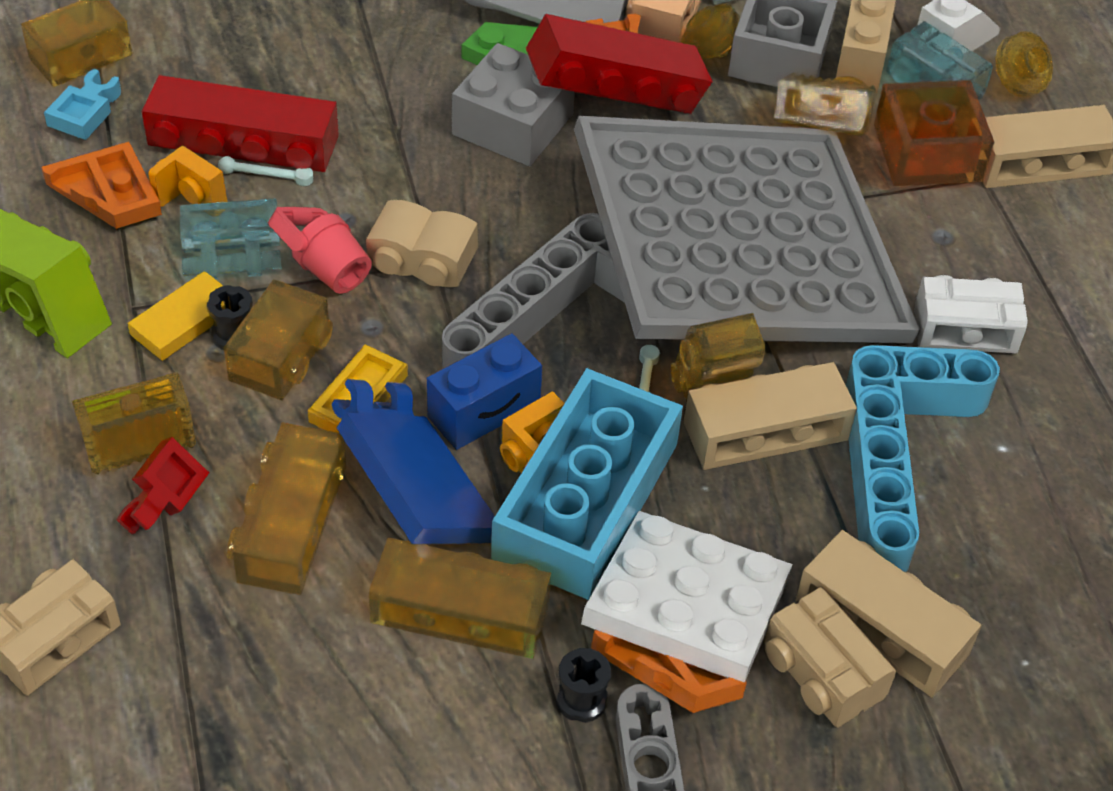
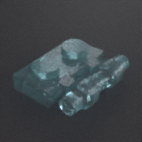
(227, 227)

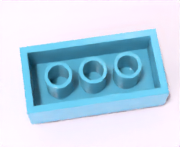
(586, 482)

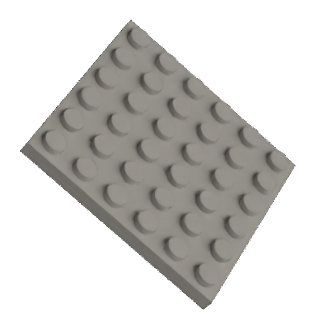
(740, 225)

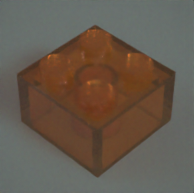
(933, 133)

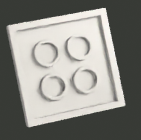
(688, 596)

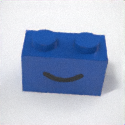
(483, 390)

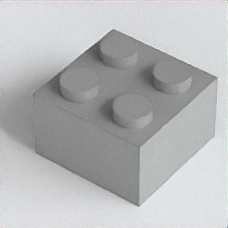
(781, 39)
(508, 108)

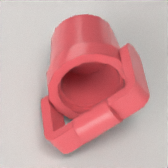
(322, 246)

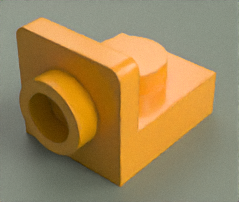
(187, 175)
(526, 429)

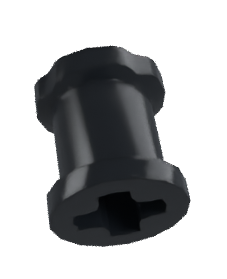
(226, 321)
(584, 686)

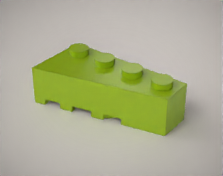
(49, 284)

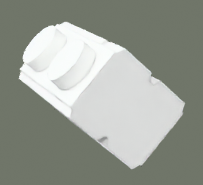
(970, 314)

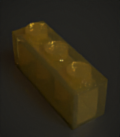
(288, 508)
(460, 597)

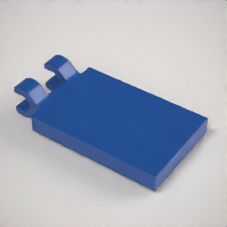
(412, 467)

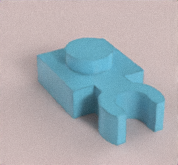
(83, 109)

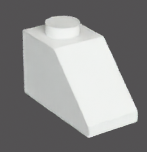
(960, 22)

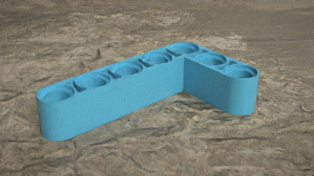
(885, 387)

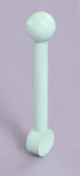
(301, 176)
(648, 357)

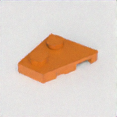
(107, 185)
(677, 680)

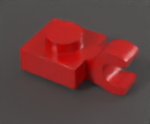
(167, 483)

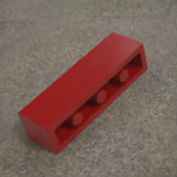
(617, 64)
(241, 123)

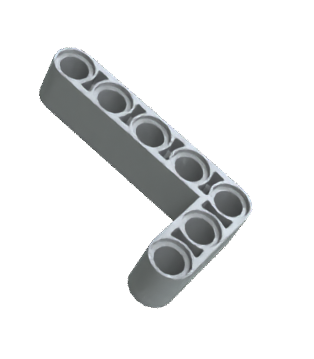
(535, 290)

